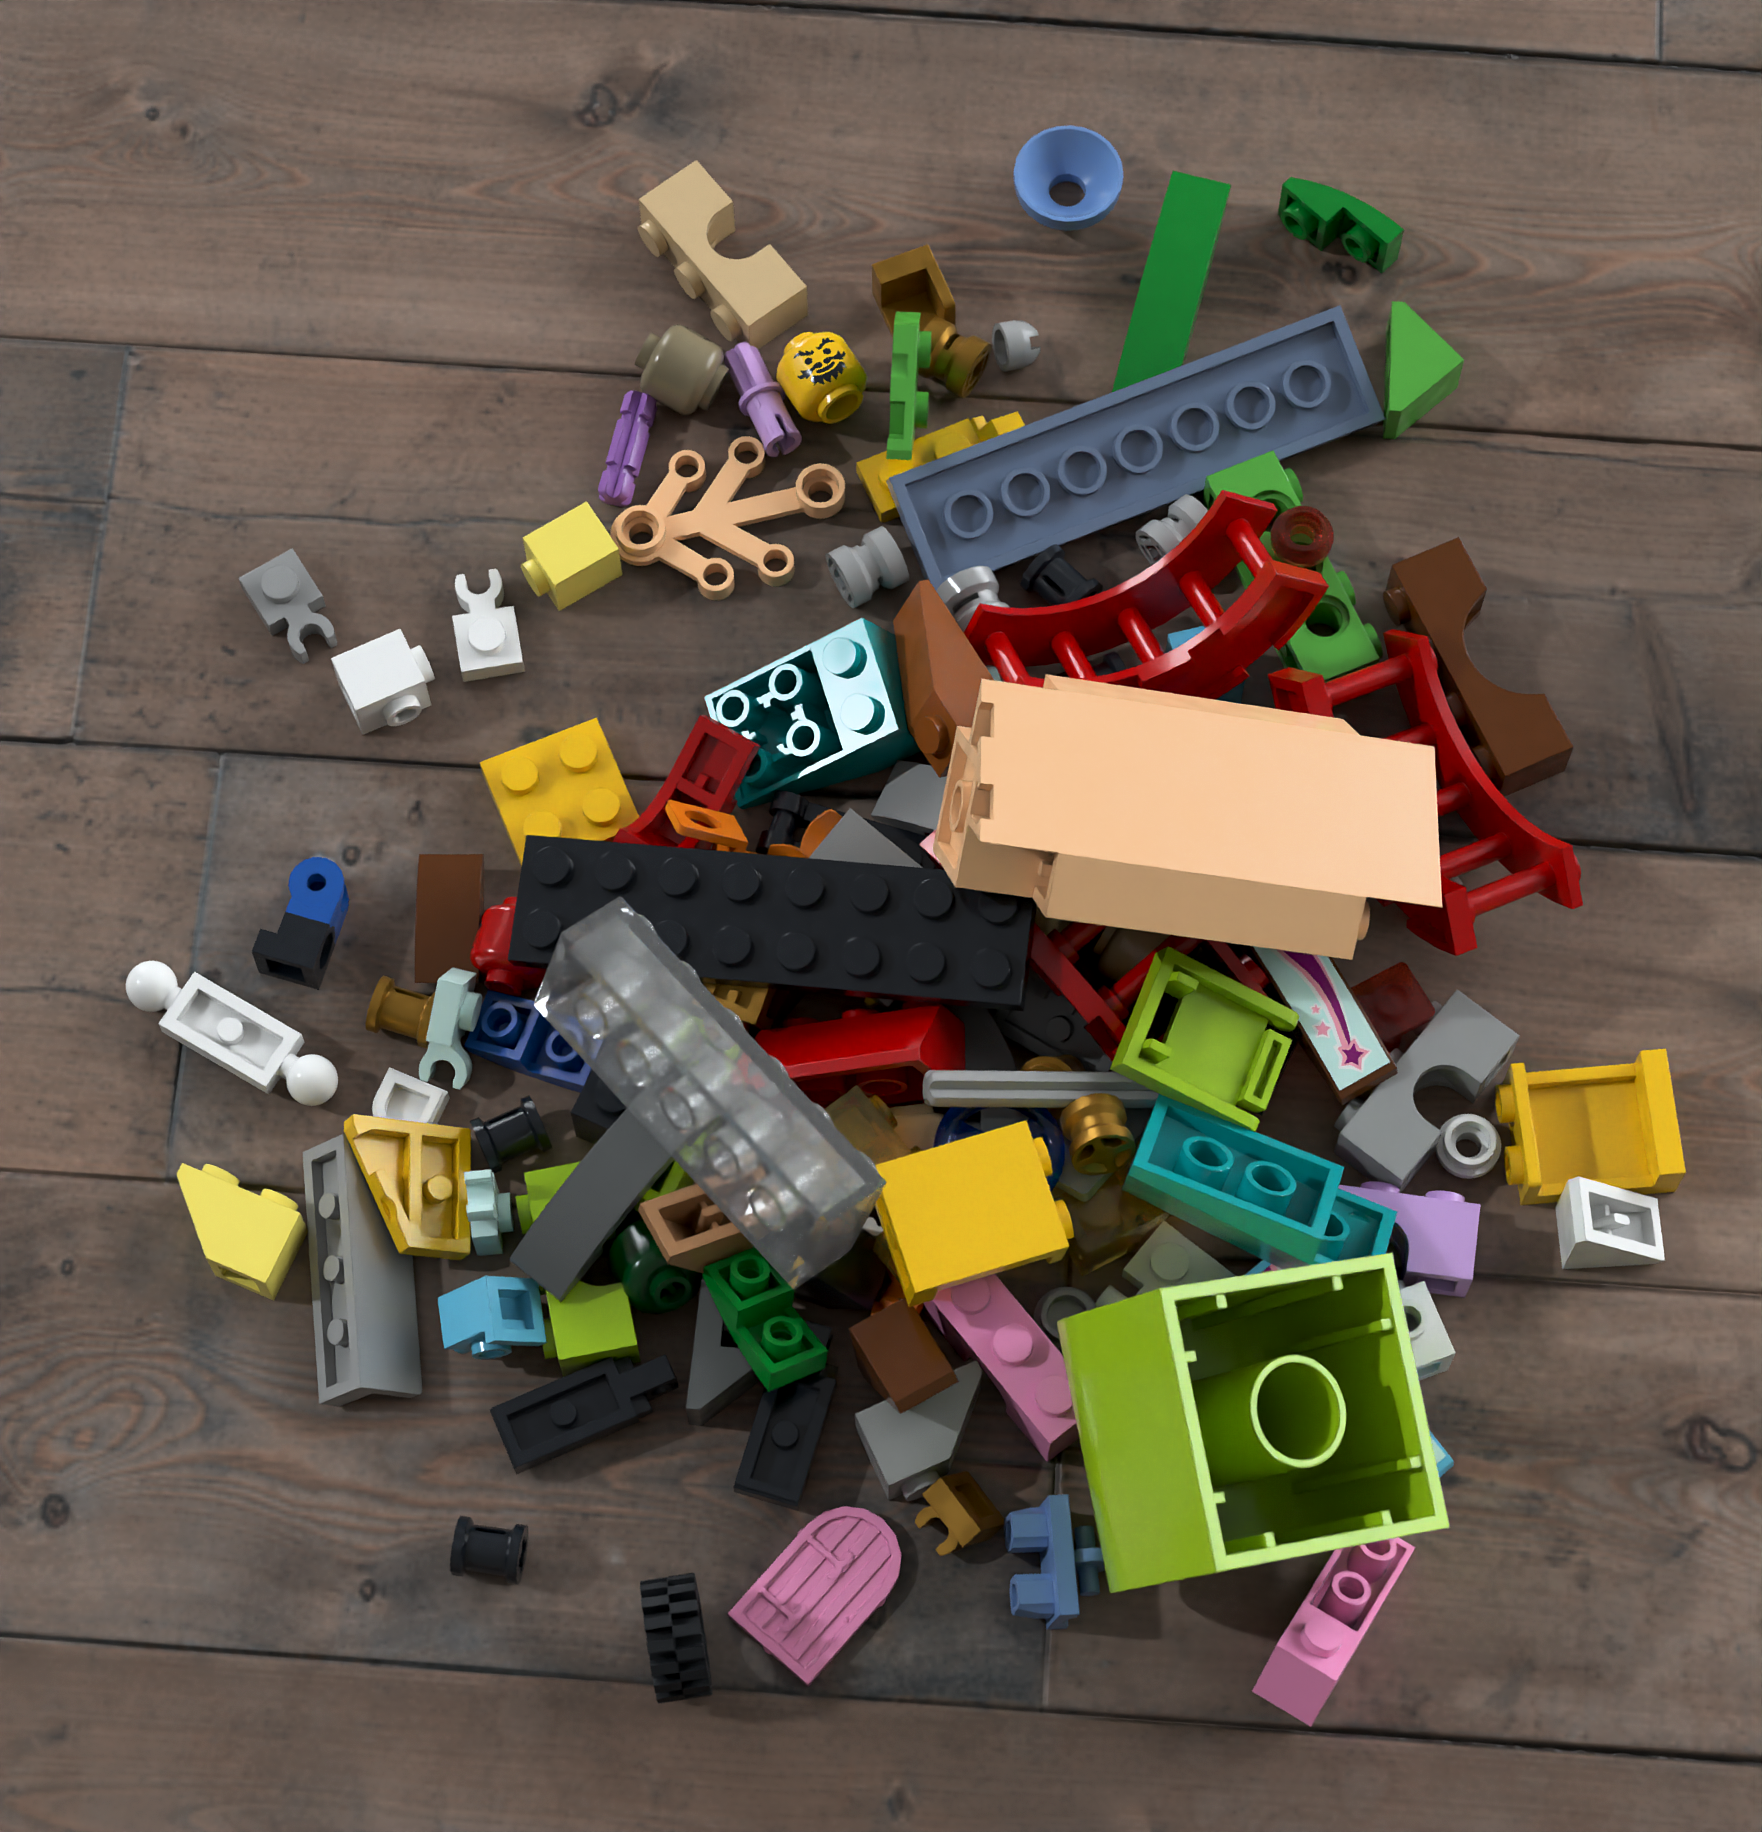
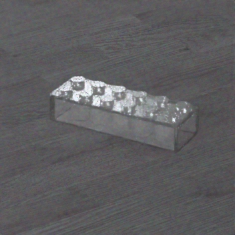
(708, 1092)

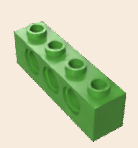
(1353, 644)

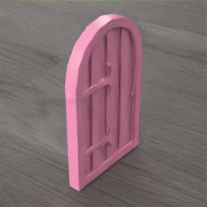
(821, 1589)

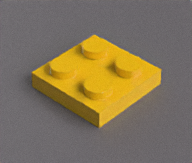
(560, 788)

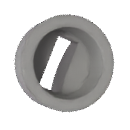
(1013, 344)

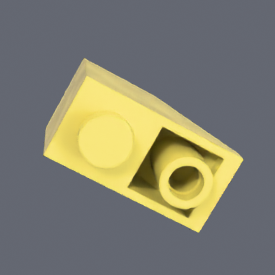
(241, 1233)

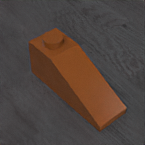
(937, 674)

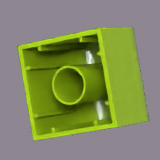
(1251, 1421)

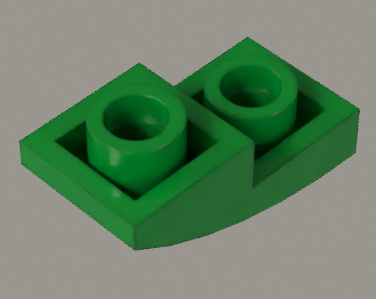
(1325, 213)
(762, 1319)

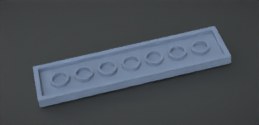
(1135, 448)

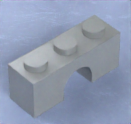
(1456, 1050)

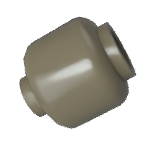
(681, 369)

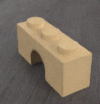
(748, 296)

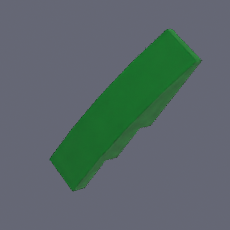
(1173, 278)

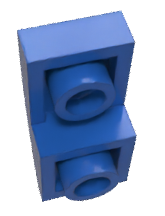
(522, 1040)

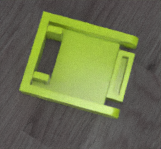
(1214, 1042)

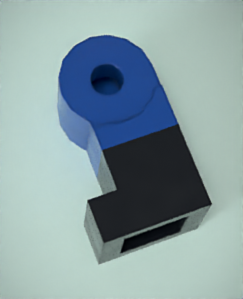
(308, 927)

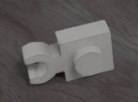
(288, 599)

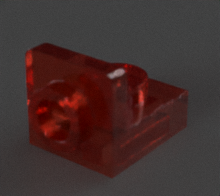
(1394, 1003)

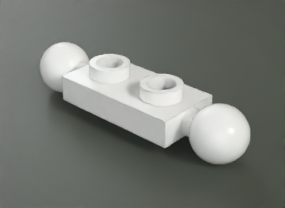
(232, 1033)

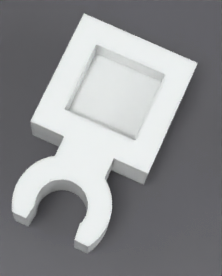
(486, 634)

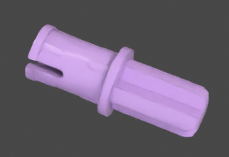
(762, 399)

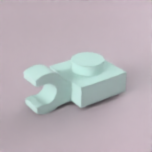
(453, 1012)

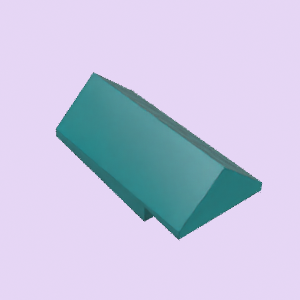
(1253, 1190)

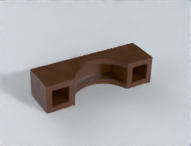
(1508, 732)

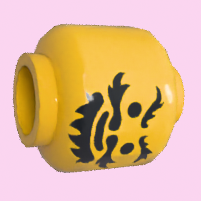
(821, 377)

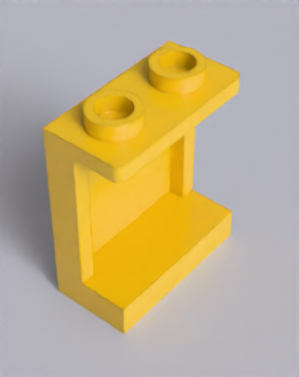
(1593, 1125)
(971, 1210)

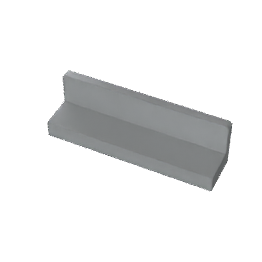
(357, 1284)

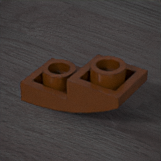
(447, 913)

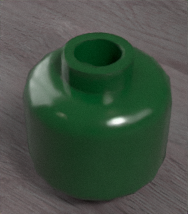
(646, 1276)

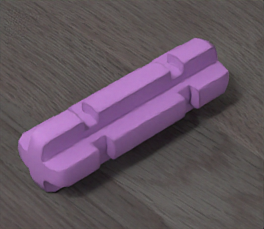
(627, 449)

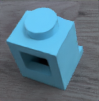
(492, 1316)

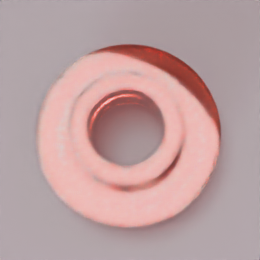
(1306, 521)

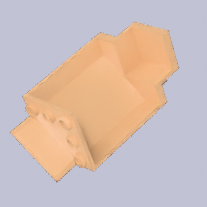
(1187, 815)

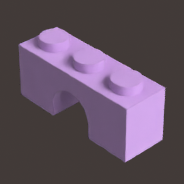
(1431, 1235)

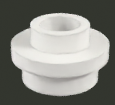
(1474, 1129)

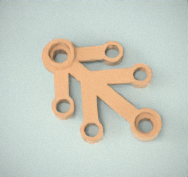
(719, 518)

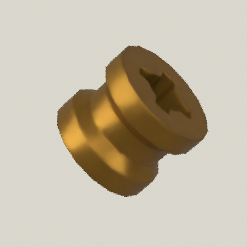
(1097, 1134)

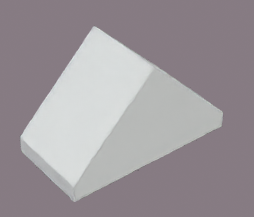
(1607, 1226)

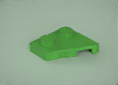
(907, 405)

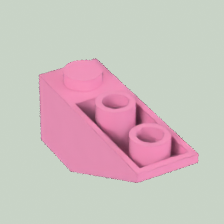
(1330, 1626)

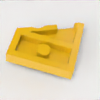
(416, 1181)

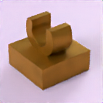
(962, 1509)

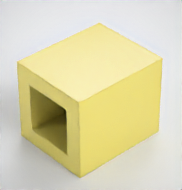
(570, 557)

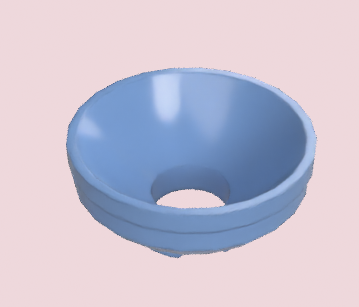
(1068, 156)

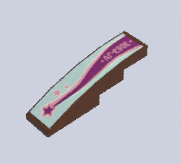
(1330, 1020)

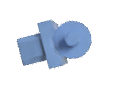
(1054, 1591)

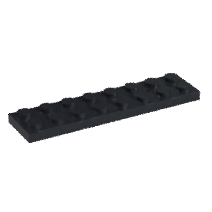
(787, 920)

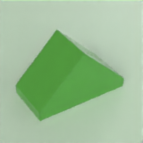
(1417, 370)

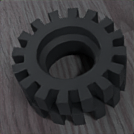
(676, 1638)

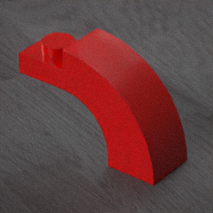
(702, 776)

